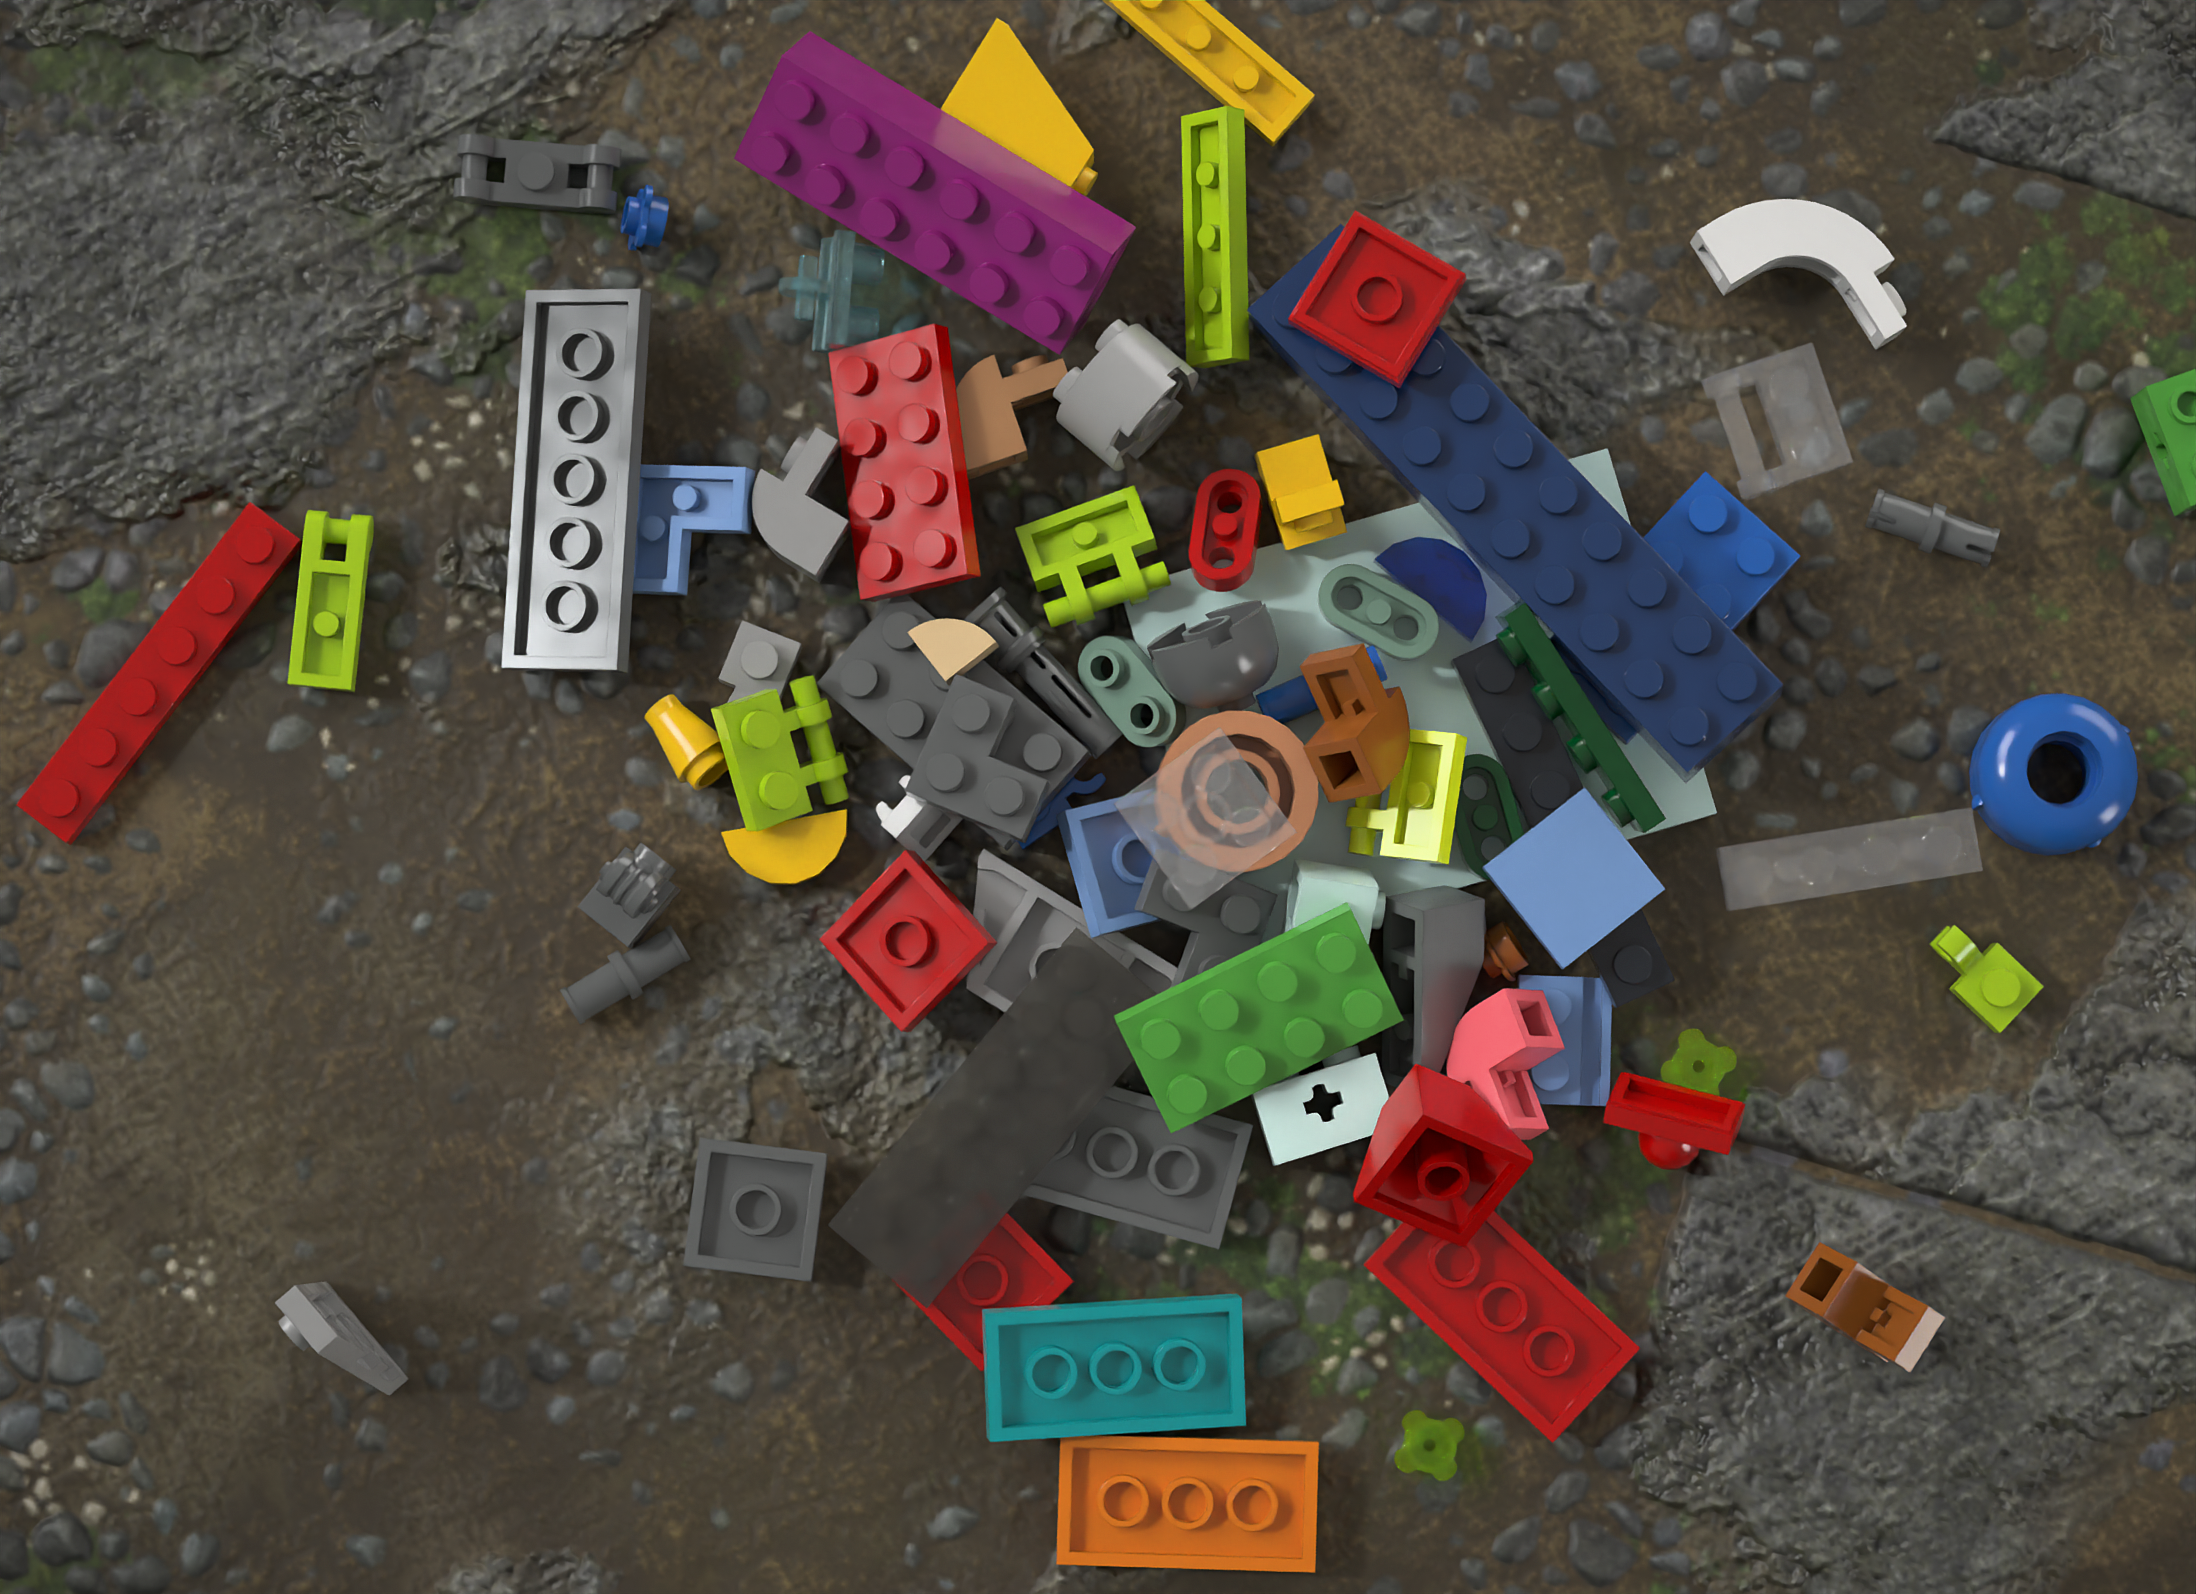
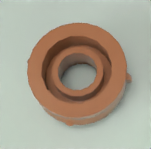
(1278, 759)

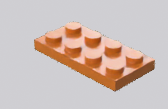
(1188, 1503)

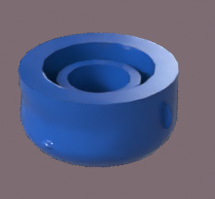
(2003, 789)

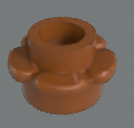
(1503, 952)

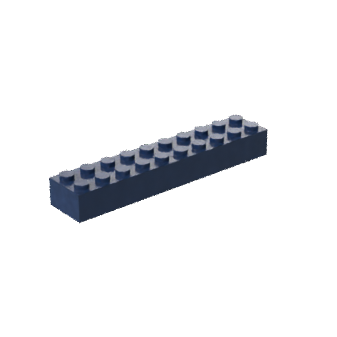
(1538, 534)

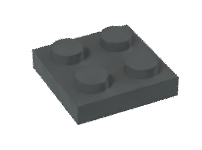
(756, 1209)

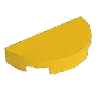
(791, 849)

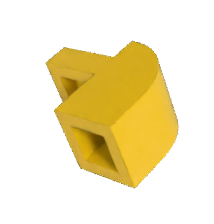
(1301, 492)

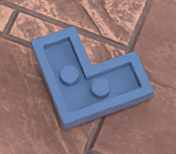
(675, 504)

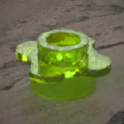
(1692, 1048)
(1440, 1460)

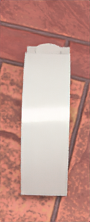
(1808, 238)

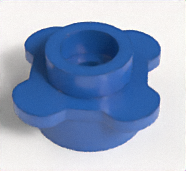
(644, 218)

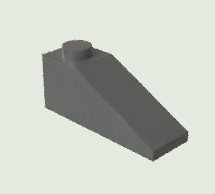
(1430, 968)

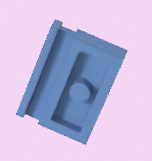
(1584, 1022)

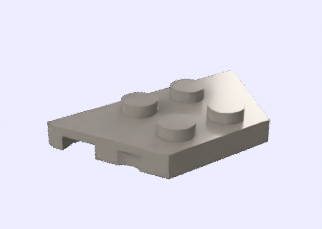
(1030, 928)

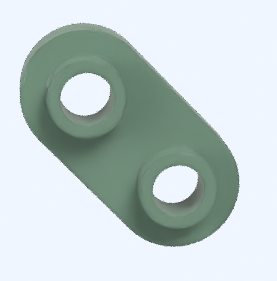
(1380, 608)
(1129, 689)

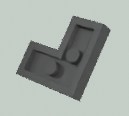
(960, 767)
(1220, 925)

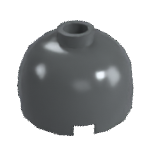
(1219, 658)

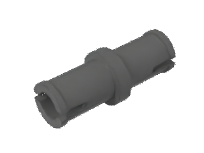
(1932, 528)
(625, 974)

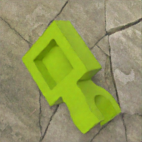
(1990, 981)

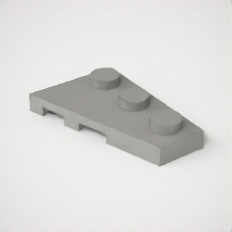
(323, 1321)

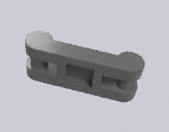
(537, 174)

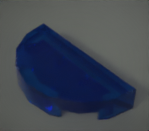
(1442, 578)

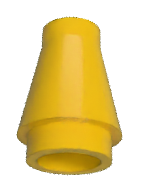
(687, 742)

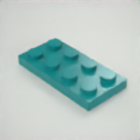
(1113, 1367)

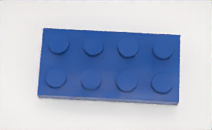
(1720, 555)

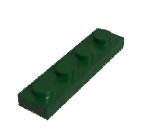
(1591, 742)

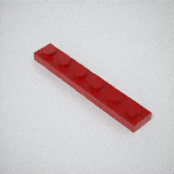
(159, 673)

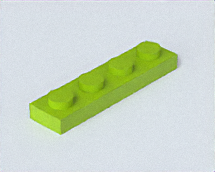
(1215, 237)

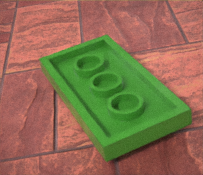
(1258, 1017)

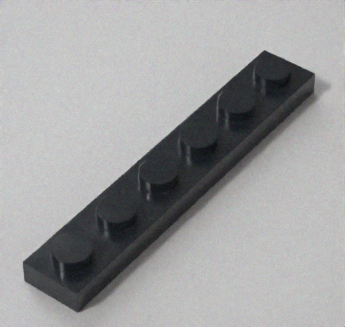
(1542, 782)

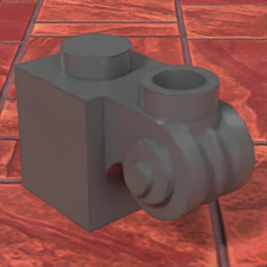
(631, 894)

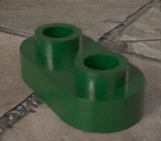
(1487, 817)

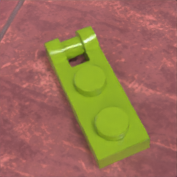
(330, 603)

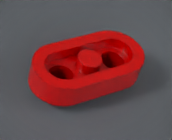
(1225, 535)

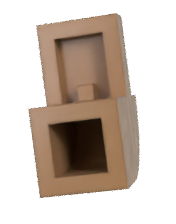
(988, 407)

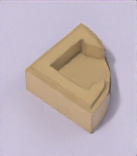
(952, 645)

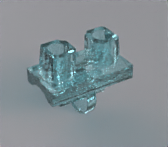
(840, 265)

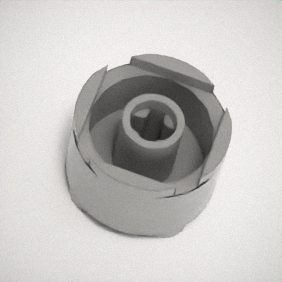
(1123, 394)

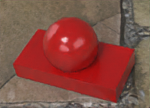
(1673, 1119)

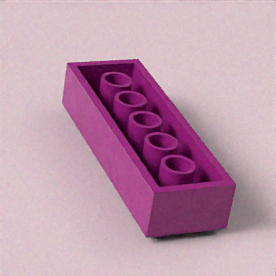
(933, 192)

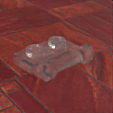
(1797, 414)

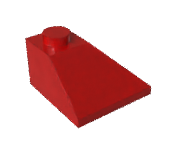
(1439, 1158)

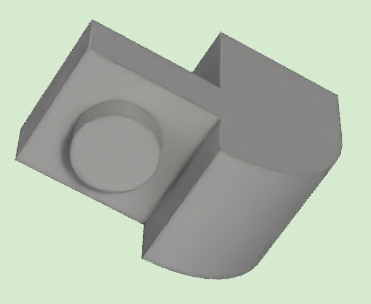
(788, 517)

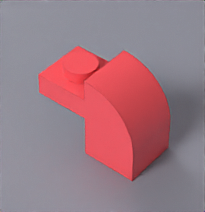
(1497, 1048)

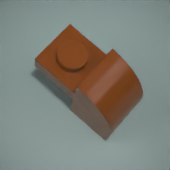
(1363, 728)
(1864, 1307)

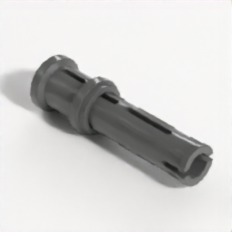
(1023, 651)

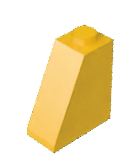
(1017, 108)

